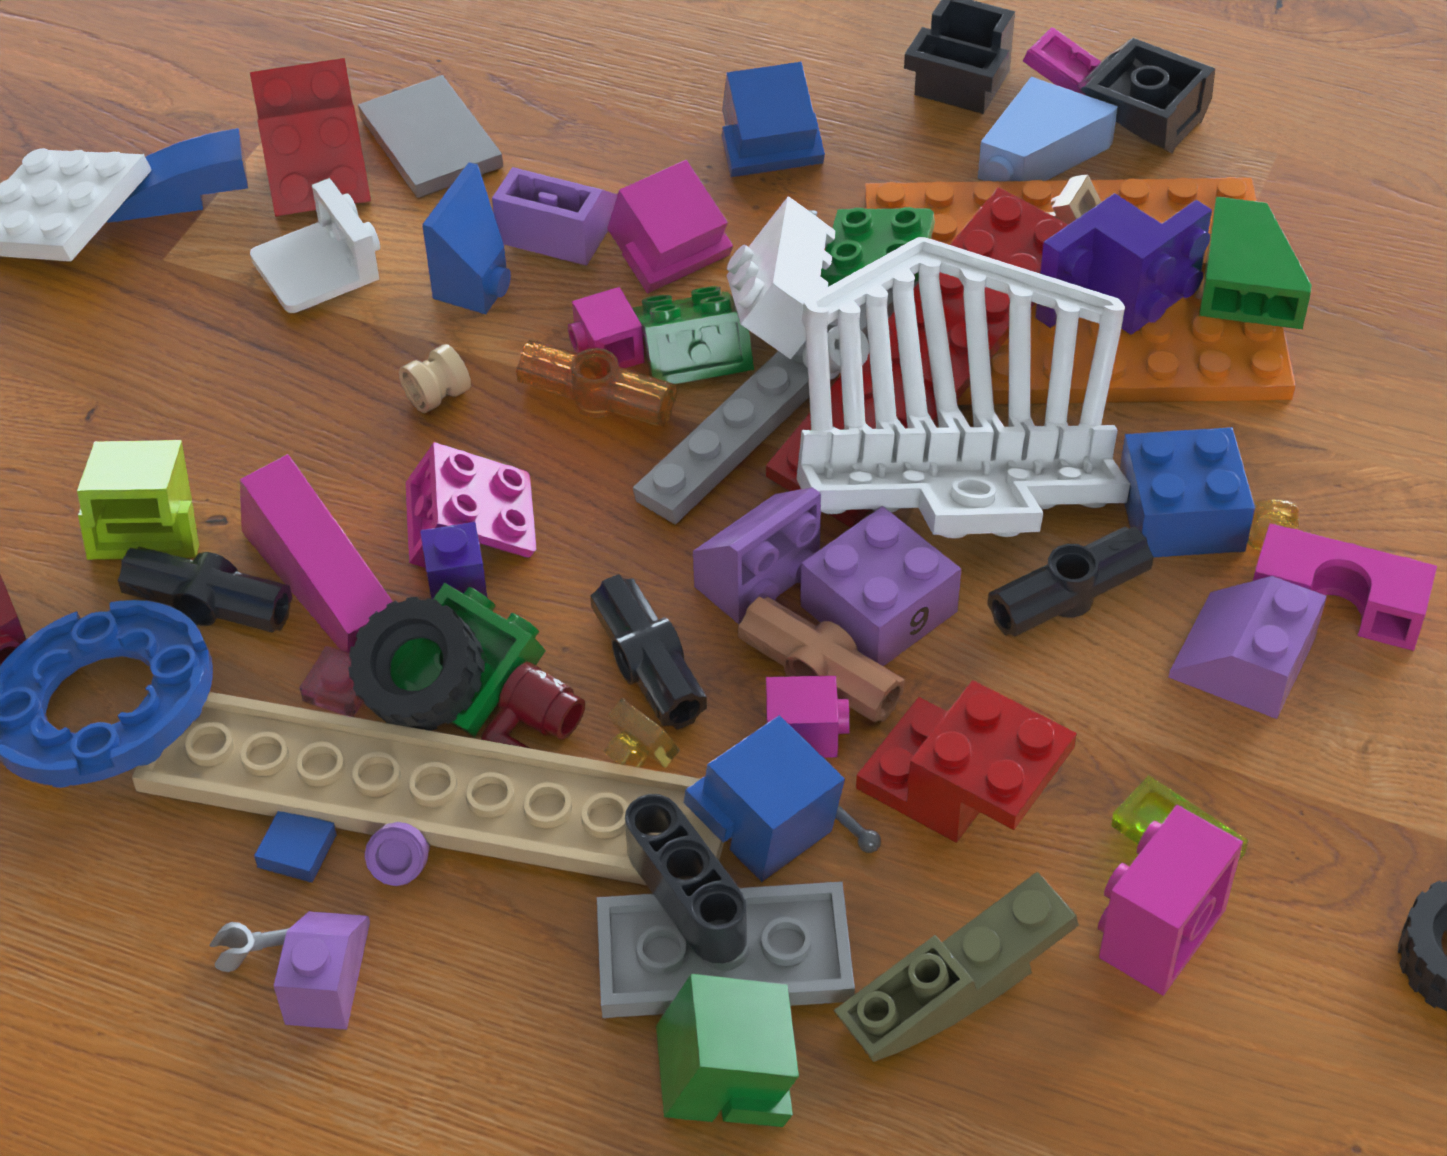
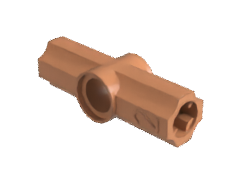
(821, 652)

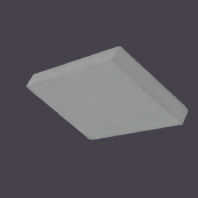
(429, 135)

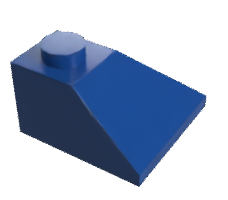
(466, 246)

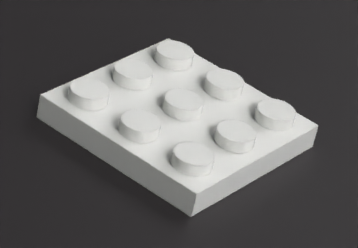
(63, 200)

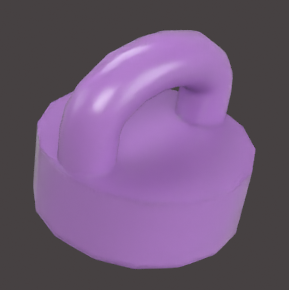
(396, 853)

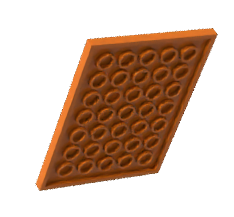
(1163, 361)

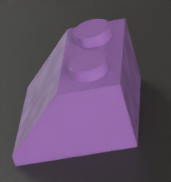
(1251, 643)

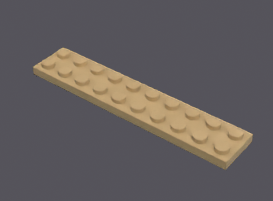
(448, 786)

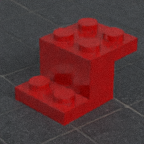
(308, 133)
(966, 761)

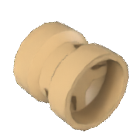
(434, 378)

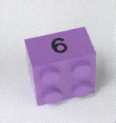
(881, 585)

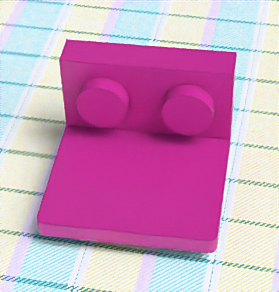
(466, 488)

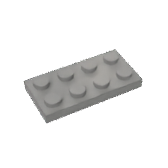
(792, 939)

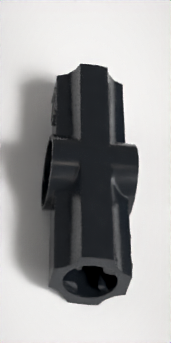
(1070, 581)
(205, 588)
(648, 652)

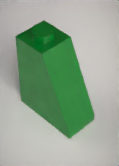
(1252, 268)

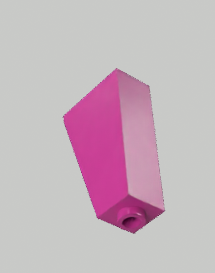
(309, 550)

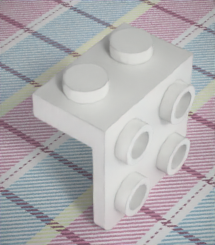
(322, 257)

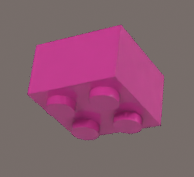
(1167, 898)

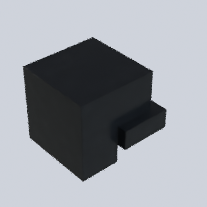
(962, 54)

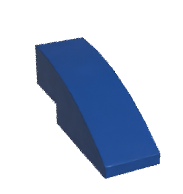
(186, 173)

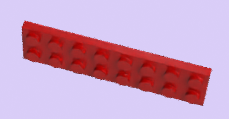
(1001, 230)

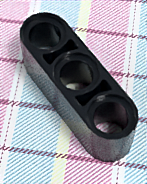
(693, 901)

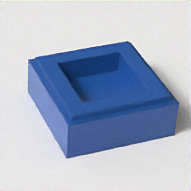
(295, 845)

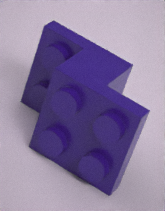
(1130, 258)

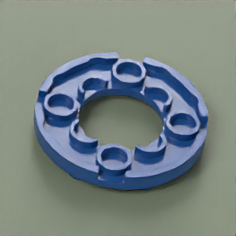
(131, 629)

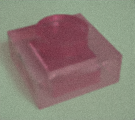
(330, 684)

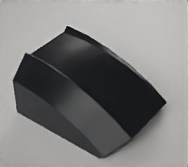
(1155, 91)

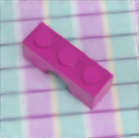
(1384, 587)

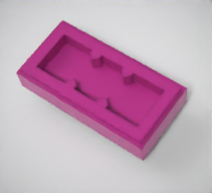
(1060, 60)

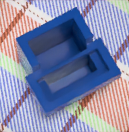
(769, 120)
(768, 797)

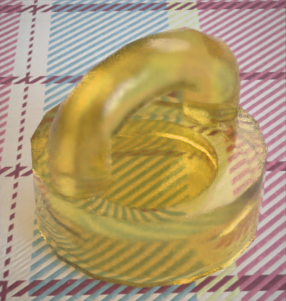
(1275, 512)

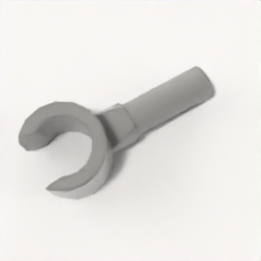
(242, 942)

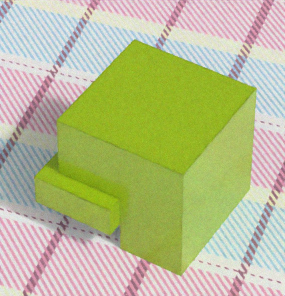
(136, 498)

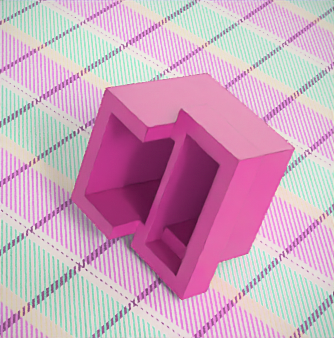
(668, 226)

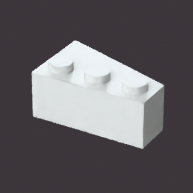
(779, 274)

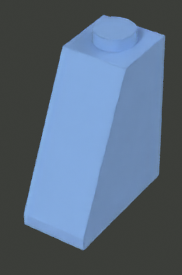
(1045, 134)

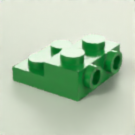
(504, 647)

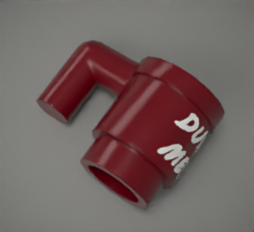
(536, 701)

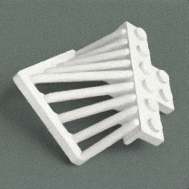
(957, 473)

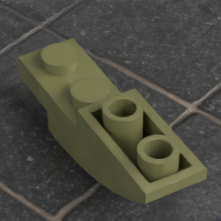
(961, 974)

